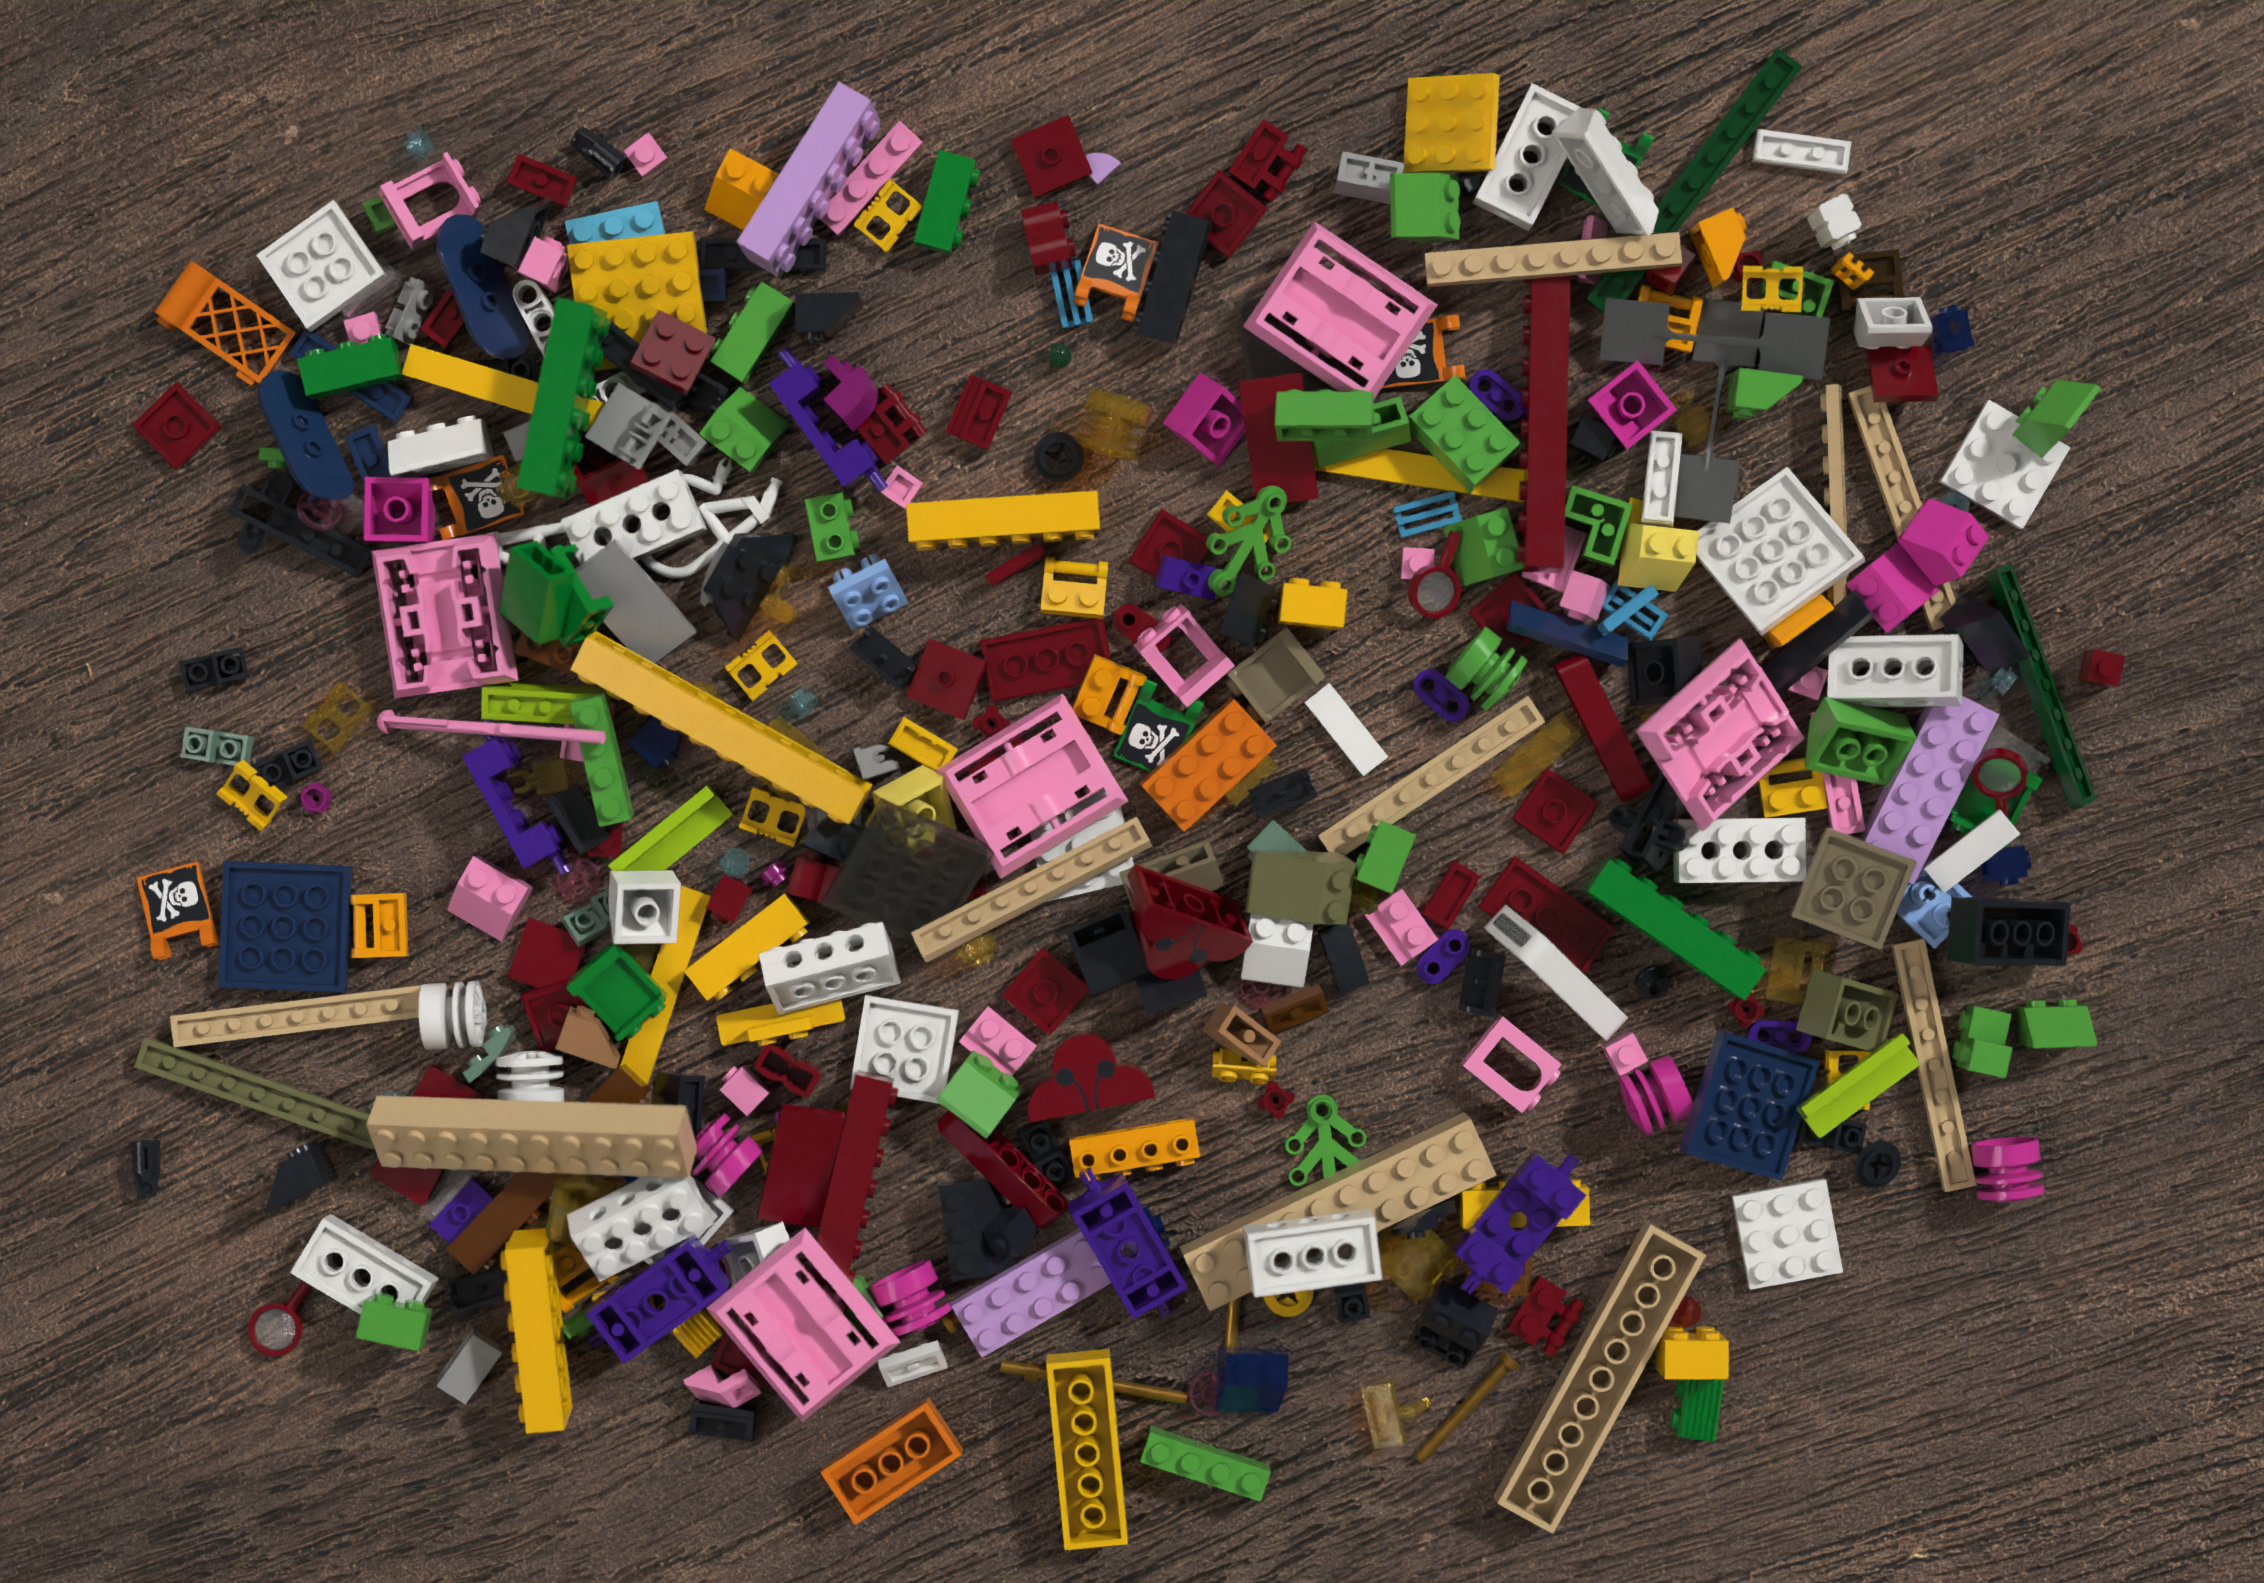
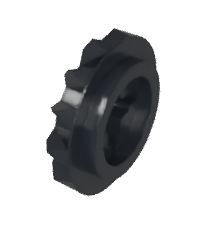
(1051, 444)
(1883, 1172)

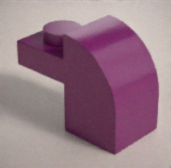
(854, 396)

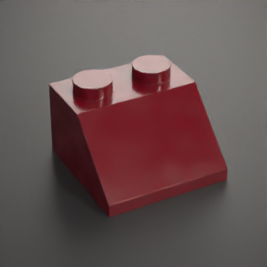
(604, 474)

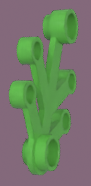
(1250, 538)
(1326, 1147)

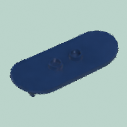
(480, 289)
(304, 437)

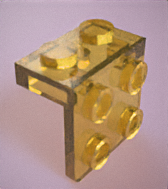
(569, 1195)
(1415, 1262)

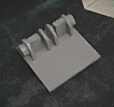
(629, 426)

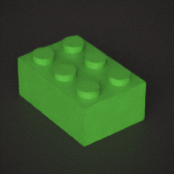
(1462, 434)

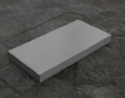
(641, 611)

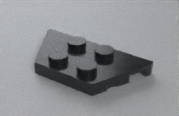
(745, 577)
(834, 838)

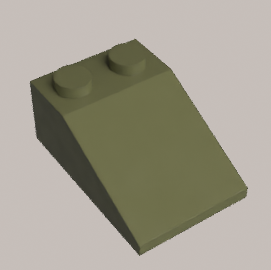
(1301, 886)
(1846, 1011)

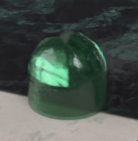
(1059, 356)

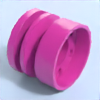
(1656, 1095)
(723, 1155)
(2007, 1168)
(911, 1298)

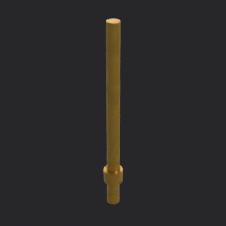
(1033, 1371)

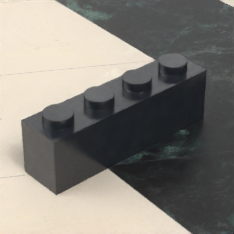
(1174, 277)

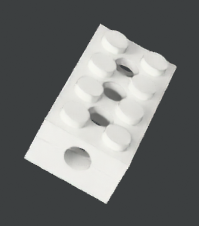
(1537, 178)
(641, 502)
(1908, 687)
(1754, 866)
(831, 977)
(638, 1222)
(358, 1252)
(1325, 1269)

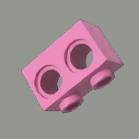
(545, 263)

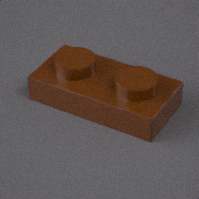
(1295, 1009)

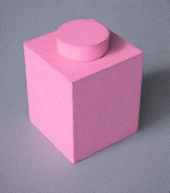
(1584, 596)
(1624, 1053)
(744, 1089)

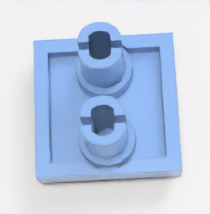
(867, 593)
(1928, 908)

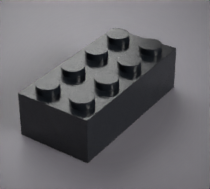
(2008, 931)

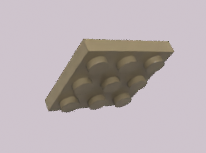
(1853, 888)

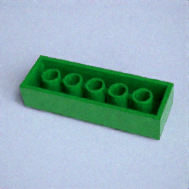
(563, 399)
(1673, 929)

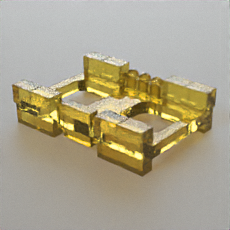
(330, 710)
(1250, 780)

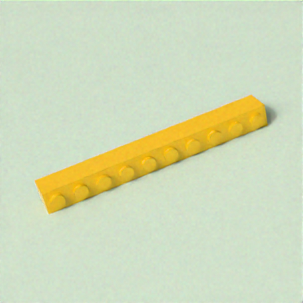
(721, 728)

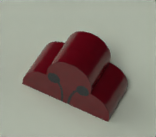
(1183, 924)
(1087, 1079)

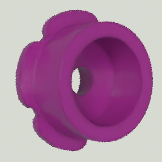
(315, 806)
(774, 873)

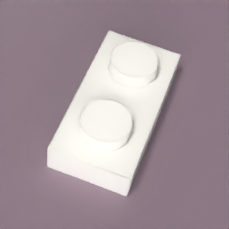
(912, 1363)

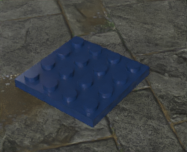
(285, 926)
(1748, 1105)

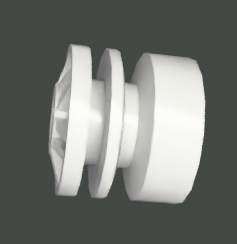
(460, 1015)
(530, 1076)

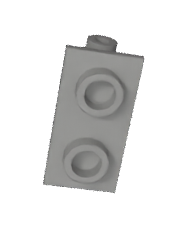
(406, 324)

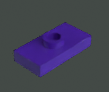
(1185, 577)
(462, 1210)

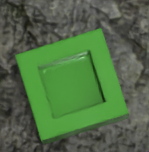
(378, 215)
(272, 457)
(578, 1324)

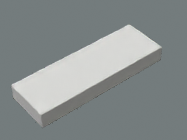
(1801, 151)
(1661, 478)
(1346, 729)
(1971, 850)

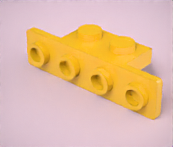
(765, 1024)

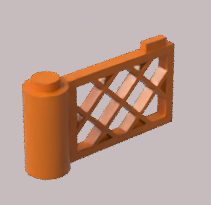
(188, 300)

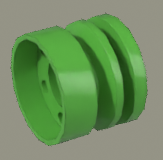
(1486, 669)

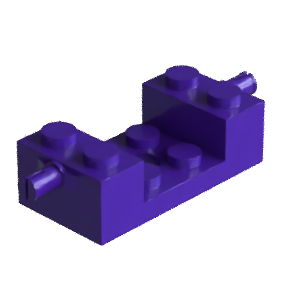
(796, 390)
(533, 845)
(1110, 1218)
(1497, 1250)
(684, 1276)

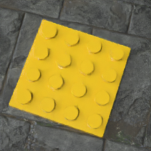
(637, 279)

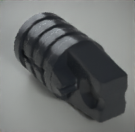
(599, 152)
(146, 1178)

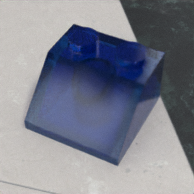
(1251, 1379)

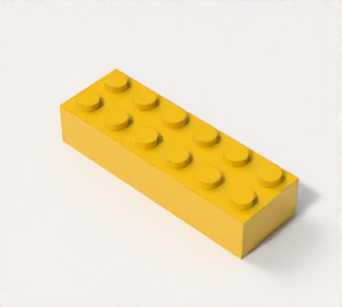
(1003, 519)
(537, 1331)
(1087, 1449)

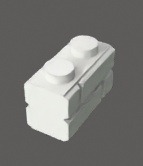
(1835, 222)

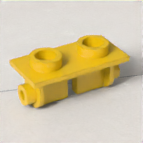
(1229, 1068)

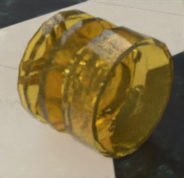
(1113, 425)

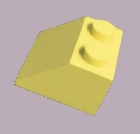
(1656, 556)
(922, 793)

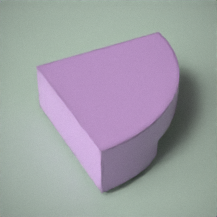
(1101, 166)

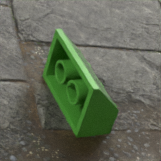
(1857, 741)

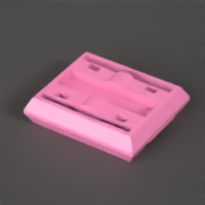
(1340, 313)
(445, 615)
(1718, 734)
(1032, 785)
(802, 1325)

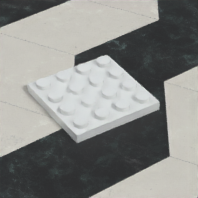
(1776, 551)

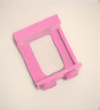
(444, 171)
(1203, 678)
(1519, 1099)

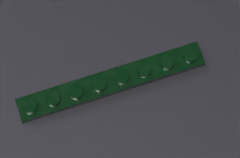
(2042, 689)

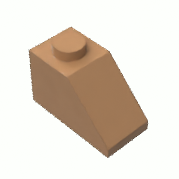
(1241, 1034)
(587, 1038)

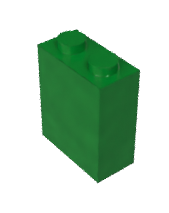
(537, 592)

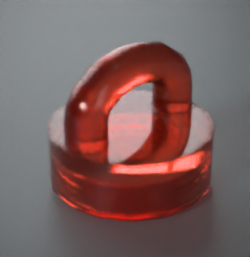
(1688, 1312)

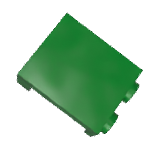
(584, 612)
(1974, 807)
(618, 990)

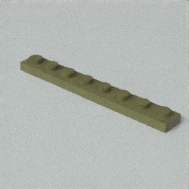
(254, 1091)

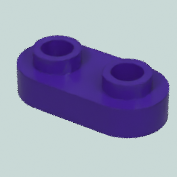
(1498, 393)
(1440, 695)
(1443, 956)
(1778, 1035)

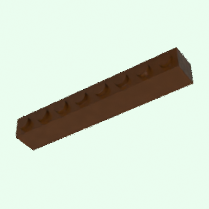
(529, 1190)

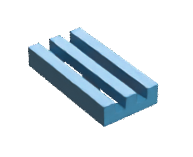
(1076, 319)
(1423, 502)
(1627, 610)
(1628, 622)

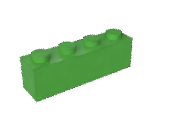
(603, 760)
(1205, 1463)

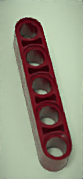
(1602, 726)
(1006, 1170)

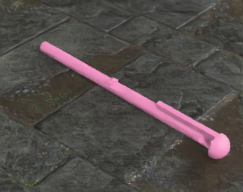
(388, 721)

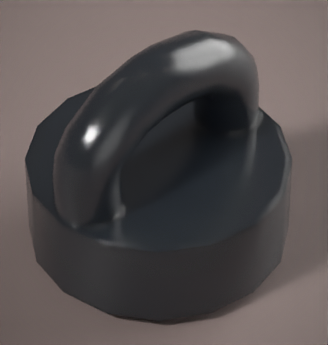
(1652, 981)

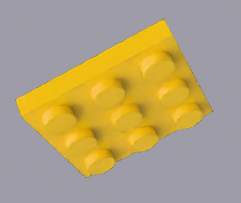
(1451, 123)

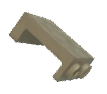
(1274, 676)

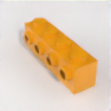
(1136, 1147)

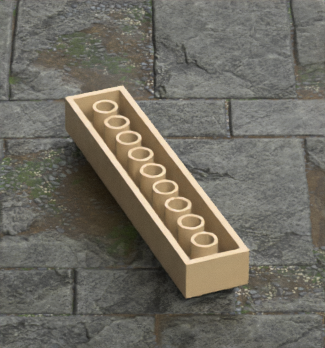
(532, 1136)
(1388, 1183)
(1599, 1377)

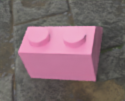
(489, 897)

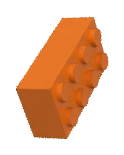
(1208, 764)
(891, 1460)

